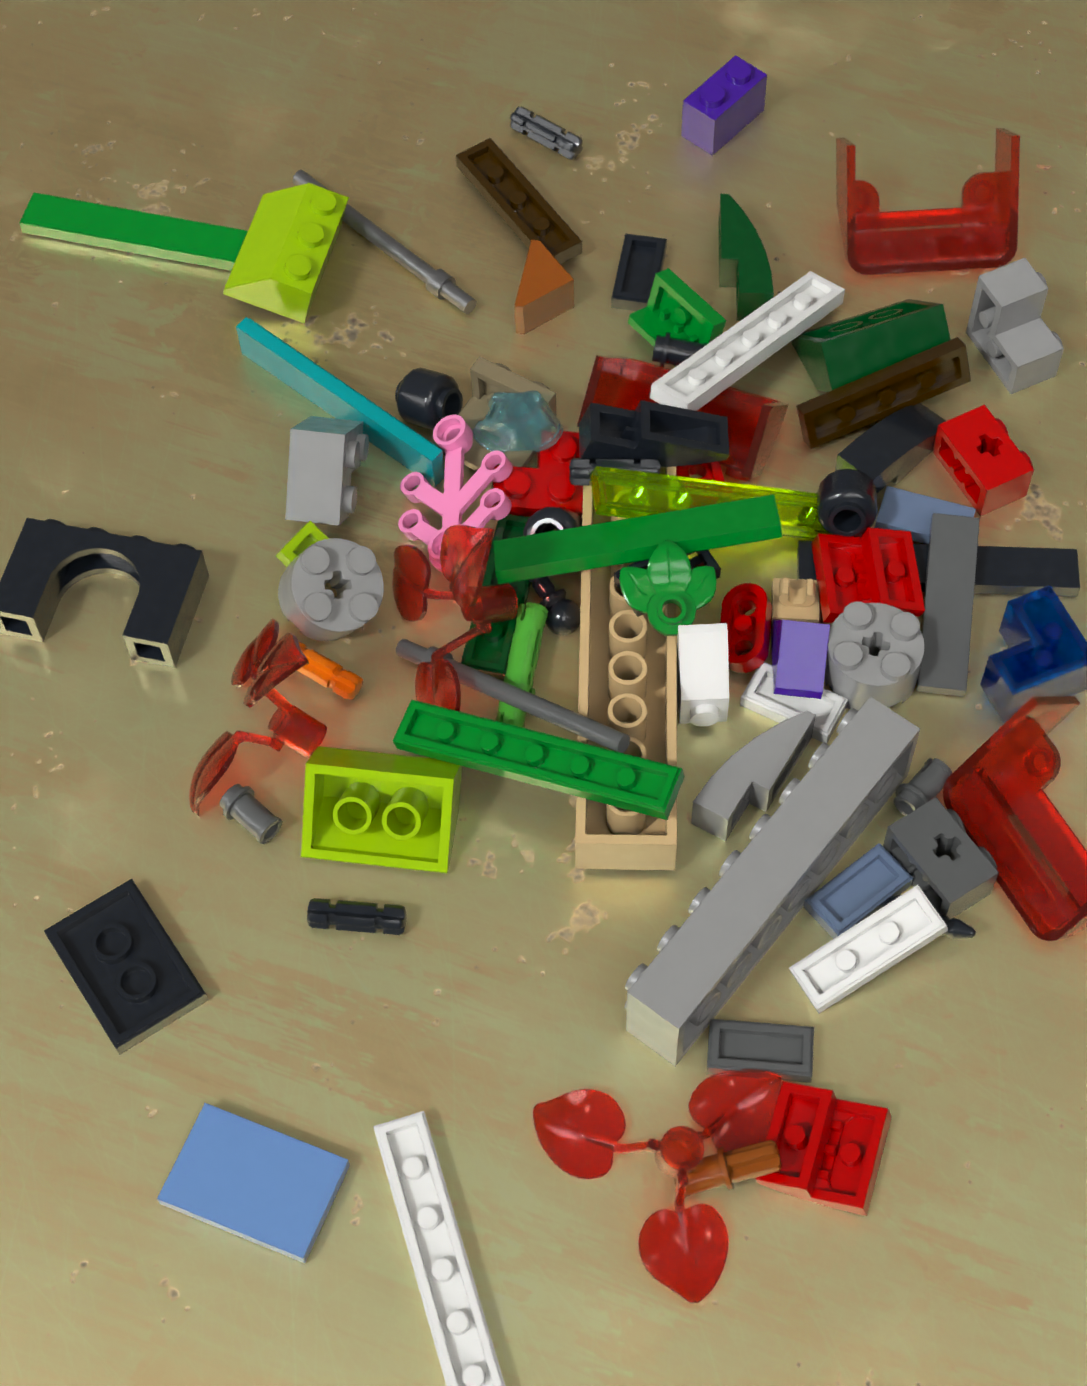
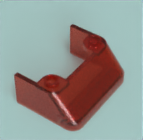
(909, 241)
(752, 418)
(1011, 816)

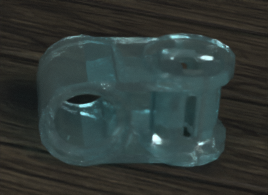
(518, 423)

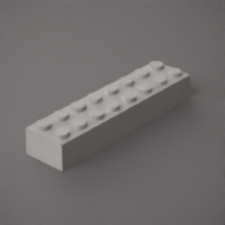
(769, 880)

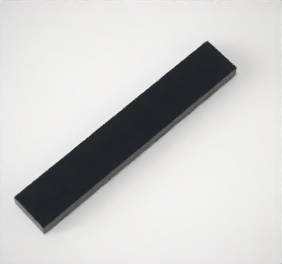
(997, 569)

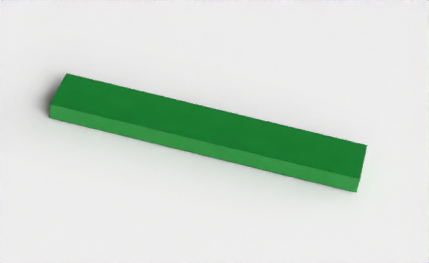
(132, 231)
(636, 538)
(540, 759)

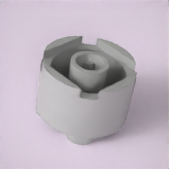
(349, 570)
(874, 654)

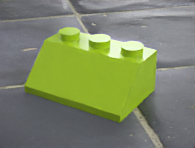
(287, 249)
(380, 809)

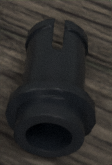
(673, 350)

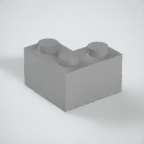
(1009, 326)
(320, 469)

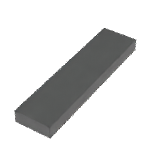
(948, 604)

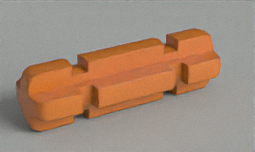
(330, 674)

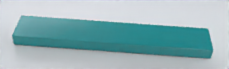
(340, 400)

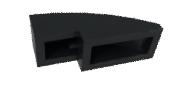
(653, 431)
(892, 445)

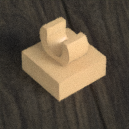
(795, 600)

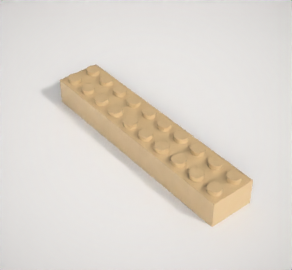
(631, 687)

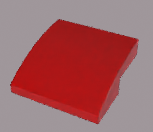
(867, 570)
(826, 1147)

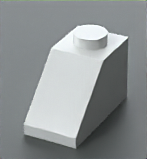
(702, 674)

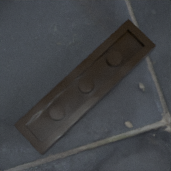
(517, 200)
(884, 393)

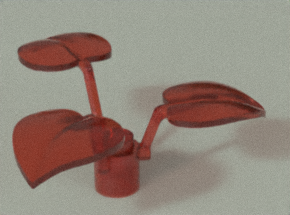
(463, 564)
(268, 666)
(679, 1246)

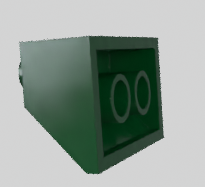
(870, 341)

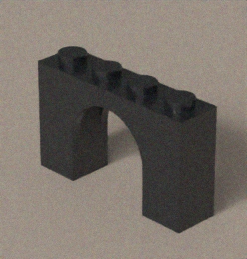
(56, 556)

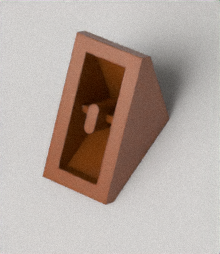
(544, 290)

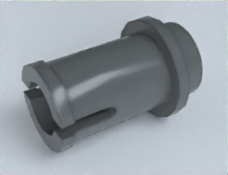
(922, 787)
(241, 805)

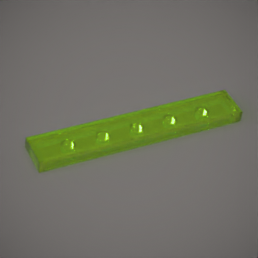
(645, 493)

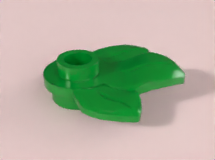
(665, 582)

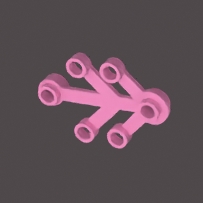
(455, 440)

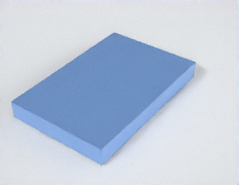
(254, 1182)

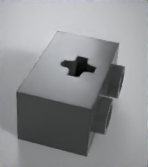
(942, 858)

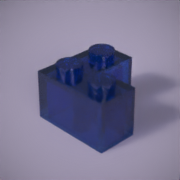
(1043, 654)

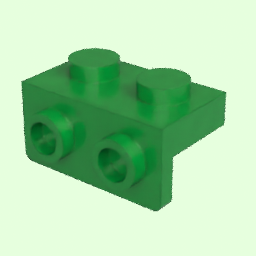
(676, 310)

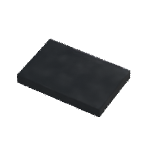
(126, 966)

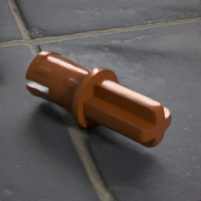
(733, 1167)

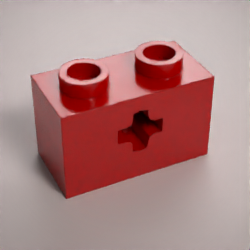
(983, 460)

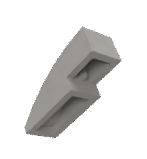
(752, 775)

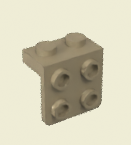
(485, 381)

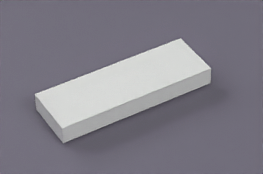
(868, 949)

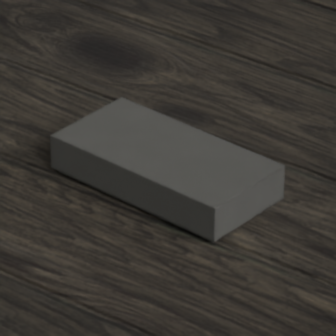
(761, 1046)

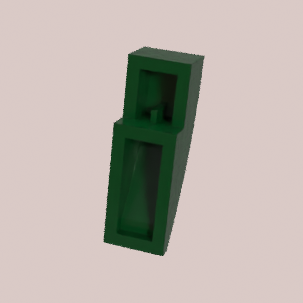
(742, 259)

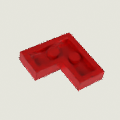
(548, 483)

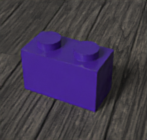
(723, 105)

